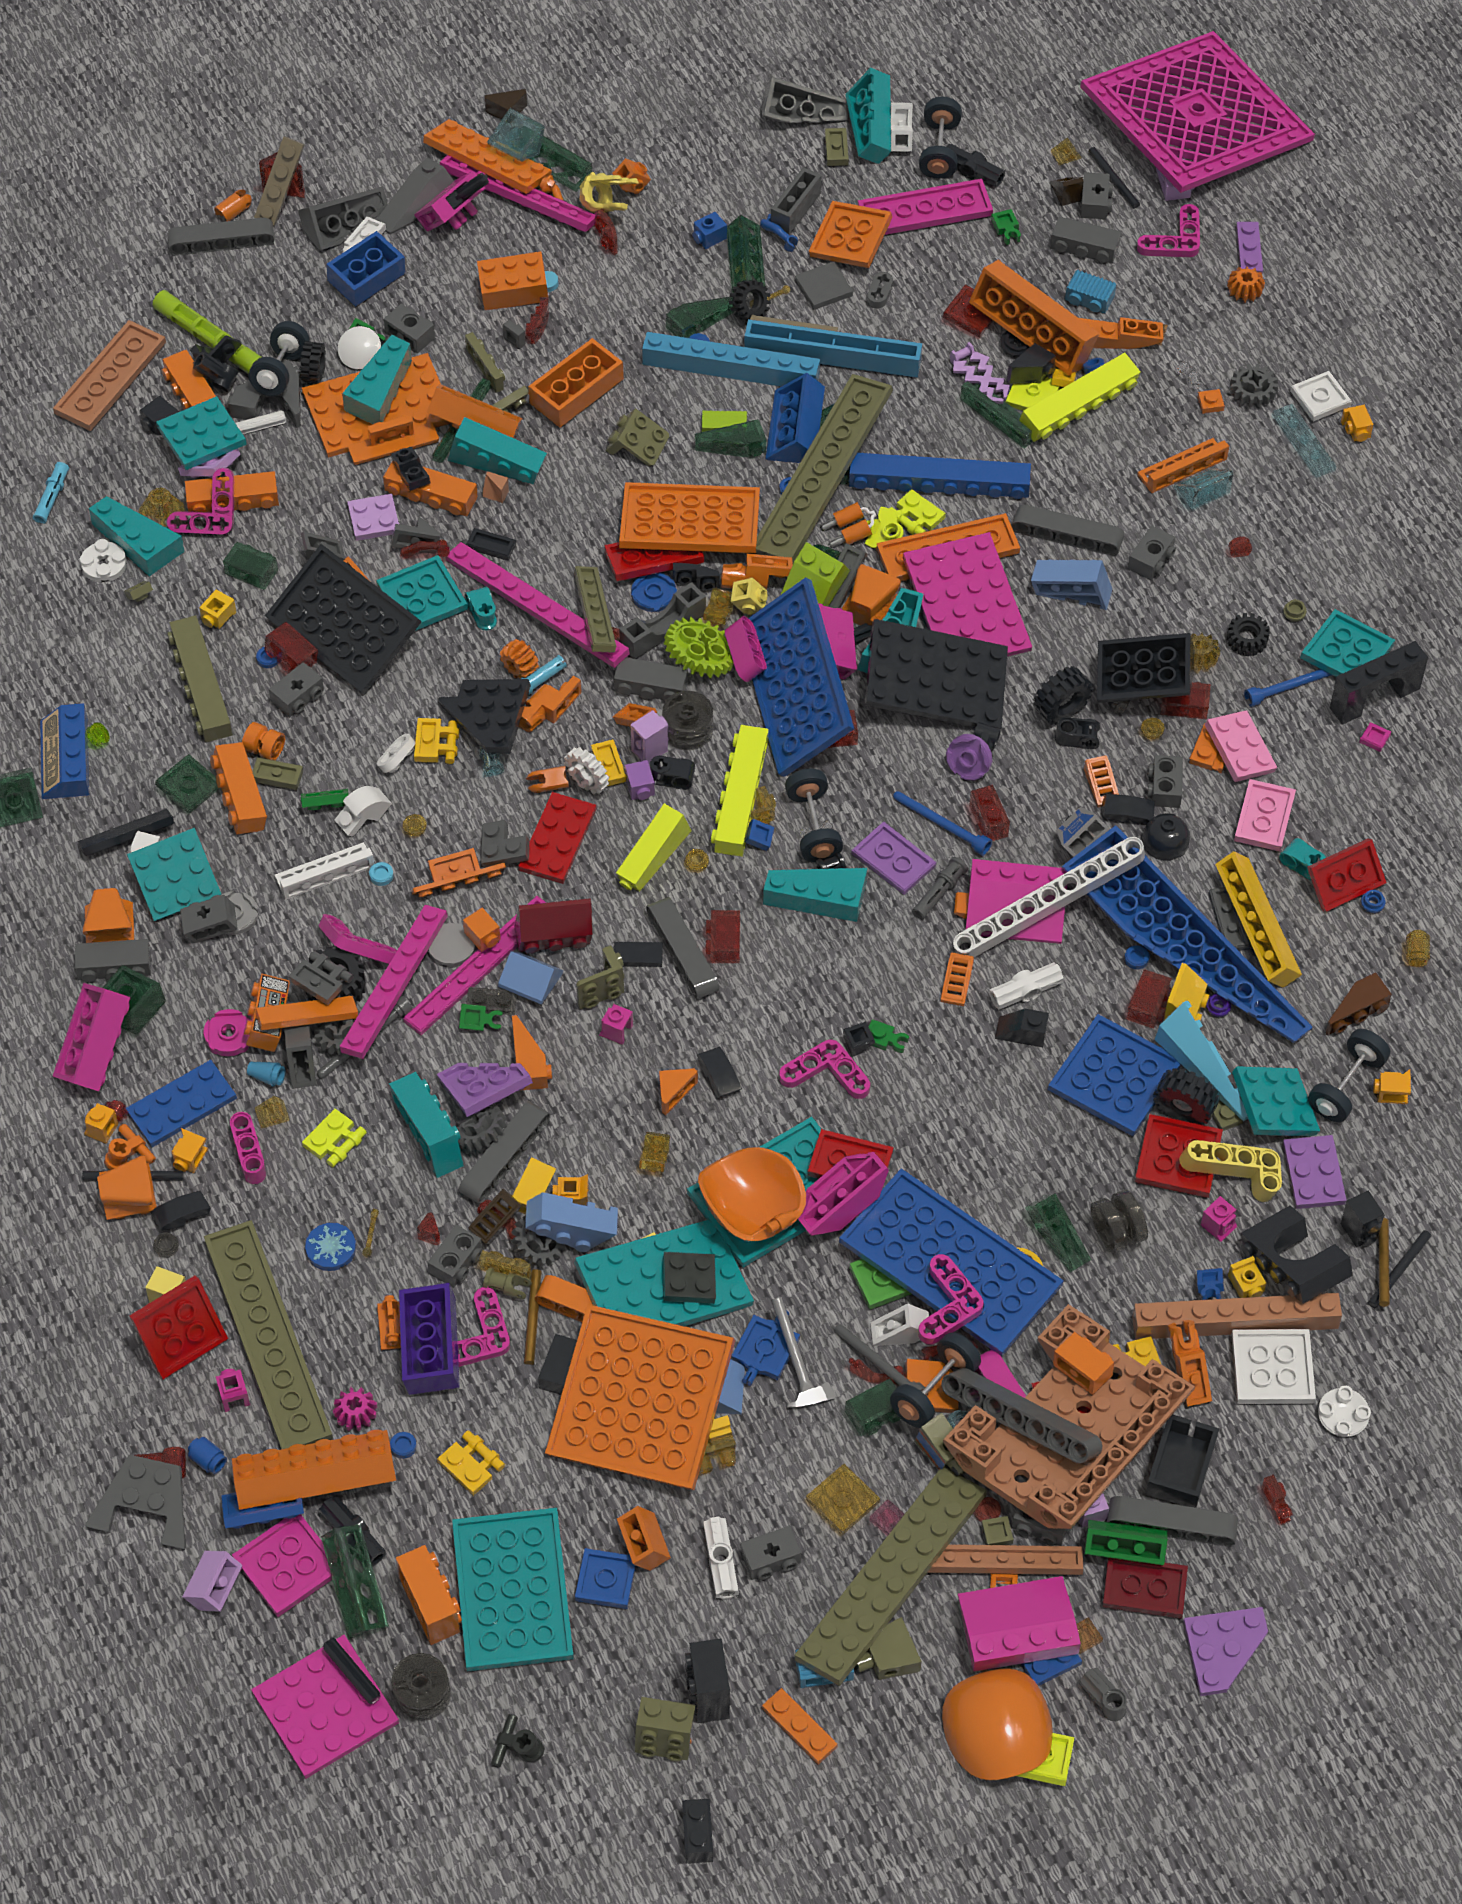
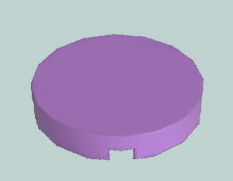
(969, 757)

